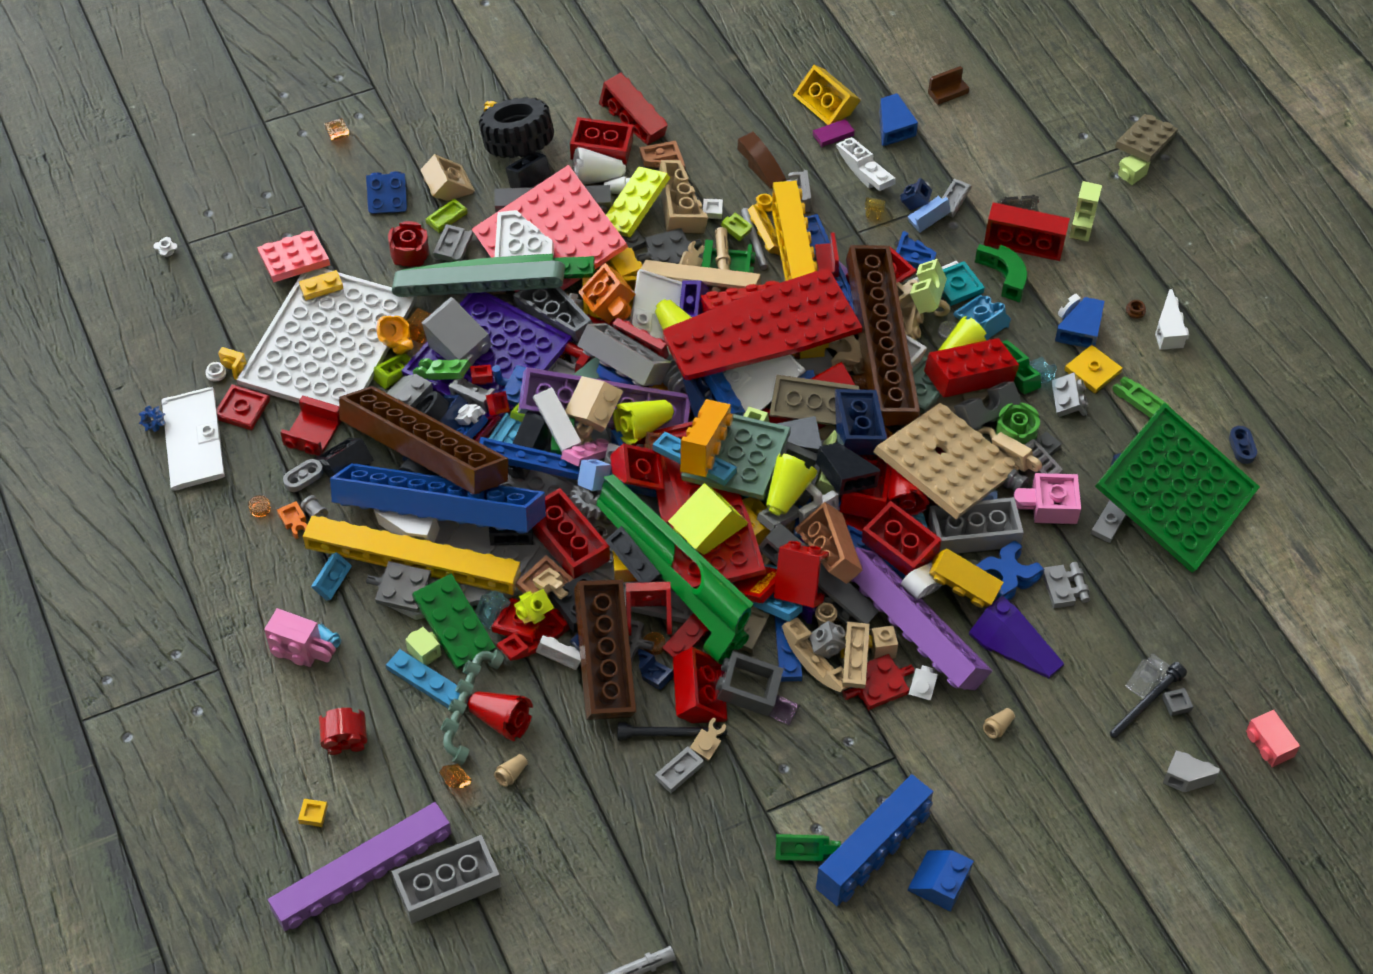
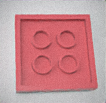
(293, 256)

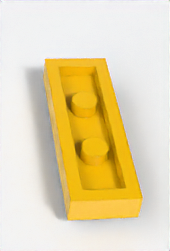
(765, 229)

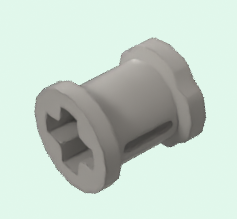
(313, 508)

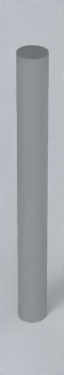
(755, 241)

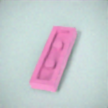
(587, 451)

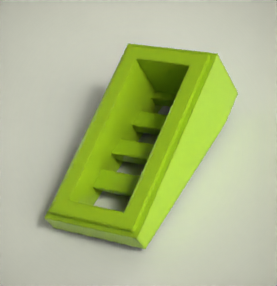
(382, 374)

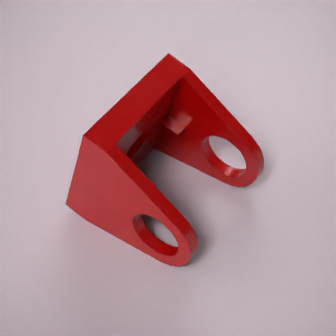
(649, 595)

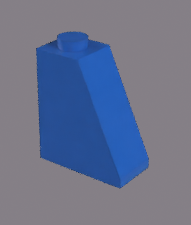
(895, 120)
(1081, 324)

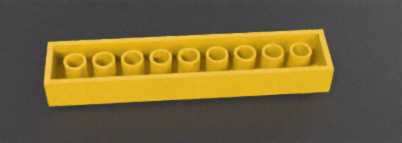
(794, 239)

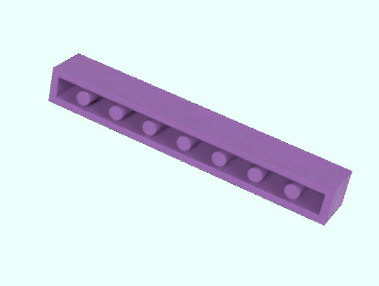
(359, 866)

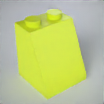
(706, 520)

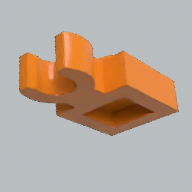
(293, 518)

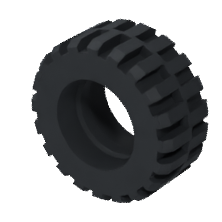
(516, 127)

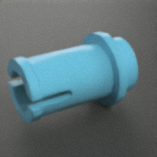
(329, 636)

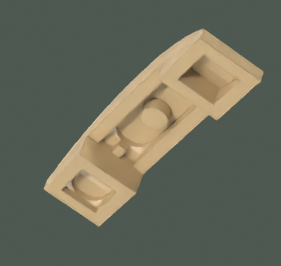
(797, 638)

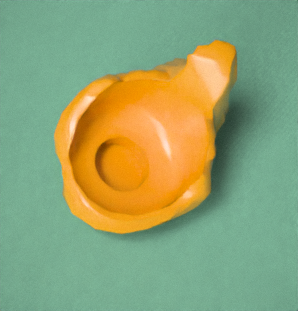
(395, 333)

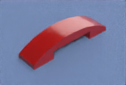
(516, 649)

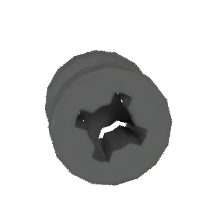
(1015, 480)

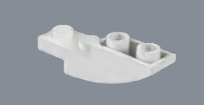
(863, 166)

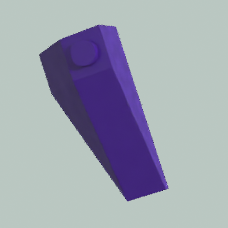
(1011, 634)

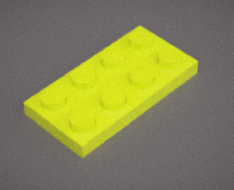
(636, 199)

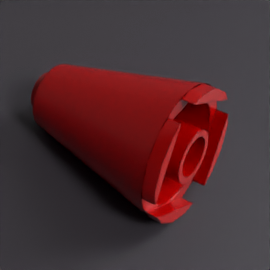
(905, 494)
(502, 712)

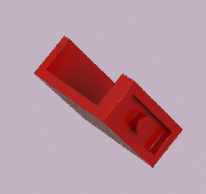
(313, 426)
(799, 574)

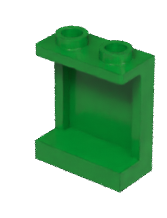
(740, 260)

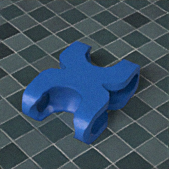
(1010, 571)

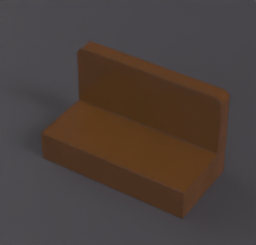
(947, 86)

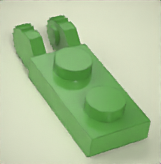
(442, 369)
(1138, 396)

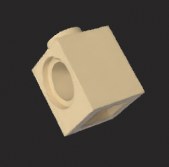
(884, 642)

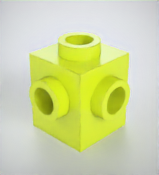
(533, 606)

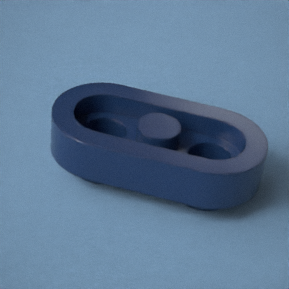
(1244, 449)

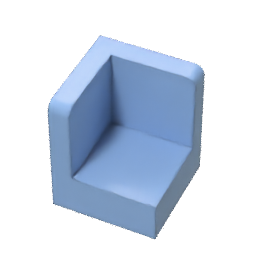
(592, 474)

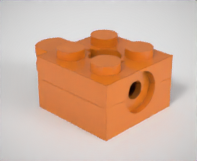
(608, 294)

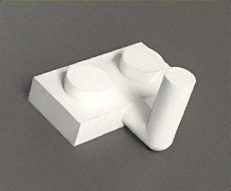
(830, 498)

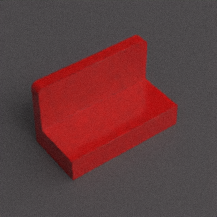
(827, 256)

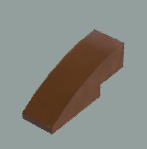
(760, 159)

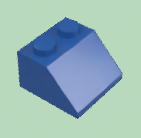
(941, 877)

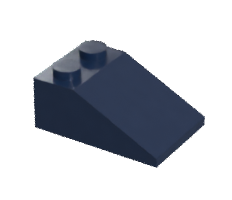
(859, 420)

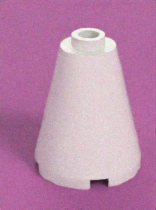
(596, 167)

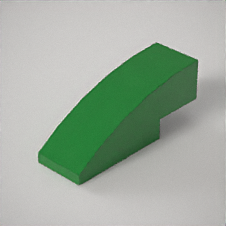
(1026, 378)

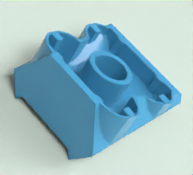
(989, 315)

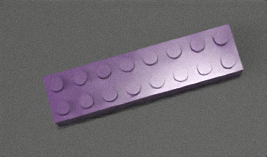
(564, 385)
(919, 623)

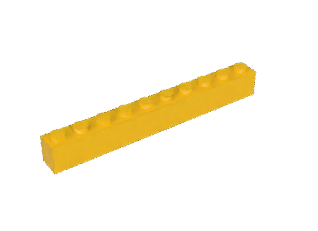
(382, 546)

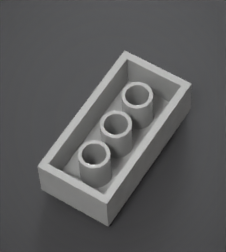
(624, 354)
(981, 528)
(446, 879)

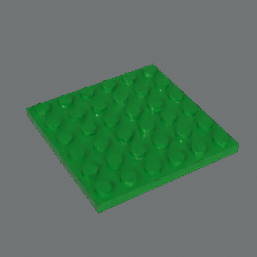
(1177, 487)

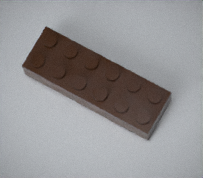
(604, 649)

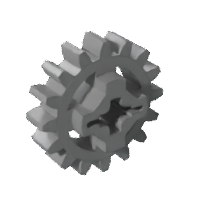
(586, 502)

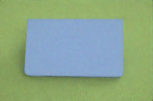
(929, 213)

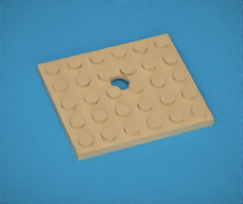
(954, 478)

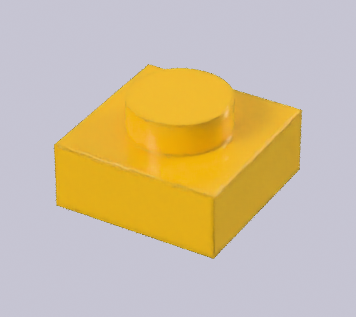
(313, 812)

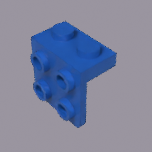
(386, 192)

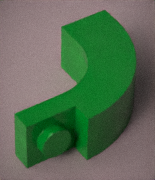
(1009, 265)

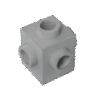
(828, 639)

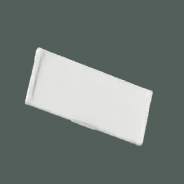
(649, 291)
(756, 382)
(193, 438)

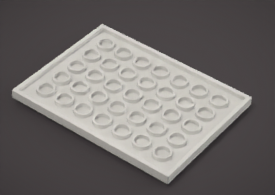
(325, 342)

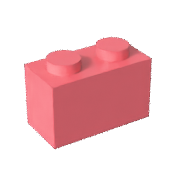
(1272, 738)

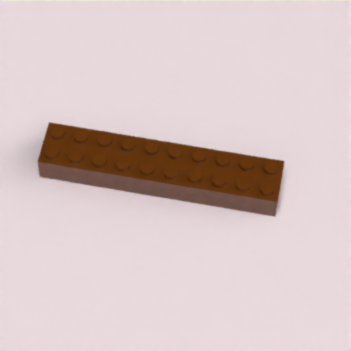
(883, 332)
(424, 439)

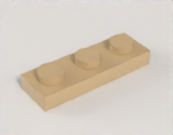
(856, 655)

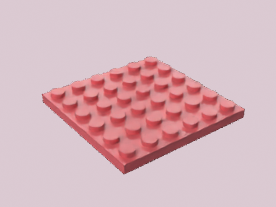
(566, 215)

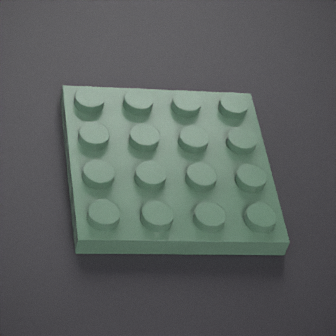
(753, 449)

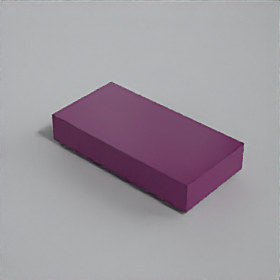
(833, 132)

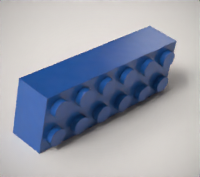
(874, 840)

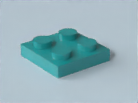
(961, 284)

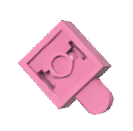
(1049, 490)
(296, 639)

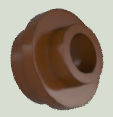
(1136, 309)

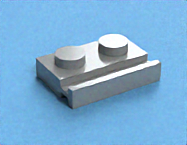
(452, 243)

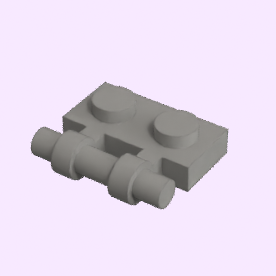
(1059, 587)

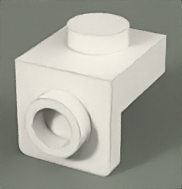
(923, 682)

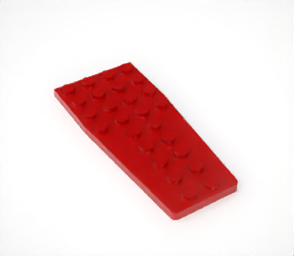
(763, 326)
(736, 556)

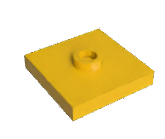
(1093, 368)

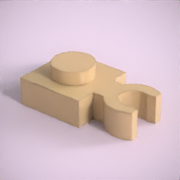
(691, 257)
(706, 742)

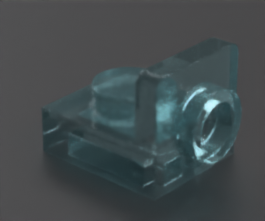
(1047, 371)
(490, 607)

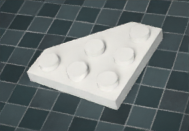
(519, 236)

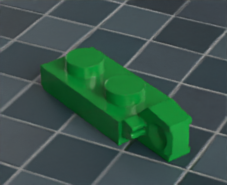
(804, 847)

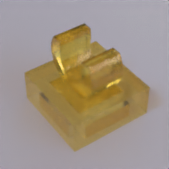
(874, 205)

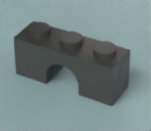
(976, 414)

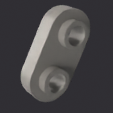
(303, 475)

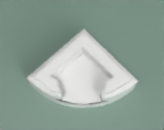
(1074, 301)

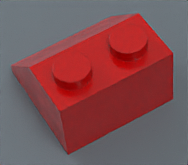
(637, 466)

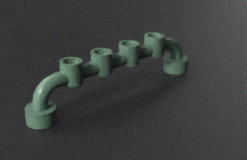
(458, 706)

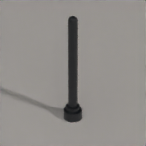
(1175, 673)
(627, 731)

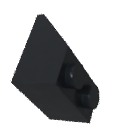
(343, 454)

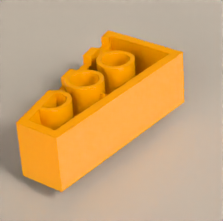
(705, 438)

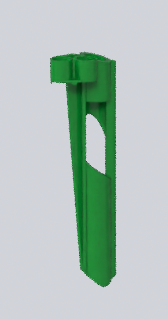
(716, 599)

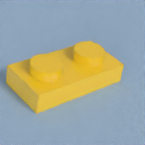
(321, 285)

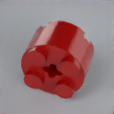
(408, 244)
(343, 730)

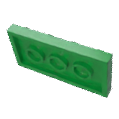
(453, 620)

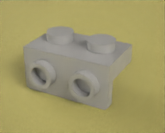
(1069, 395)

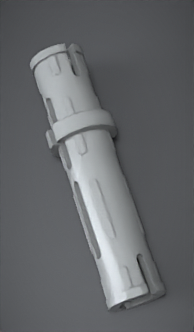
(647, 963)

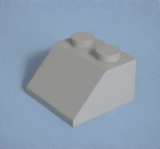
(411, 389)

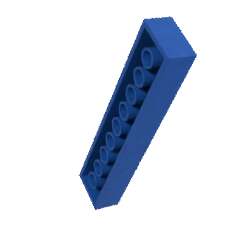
(437, 498)

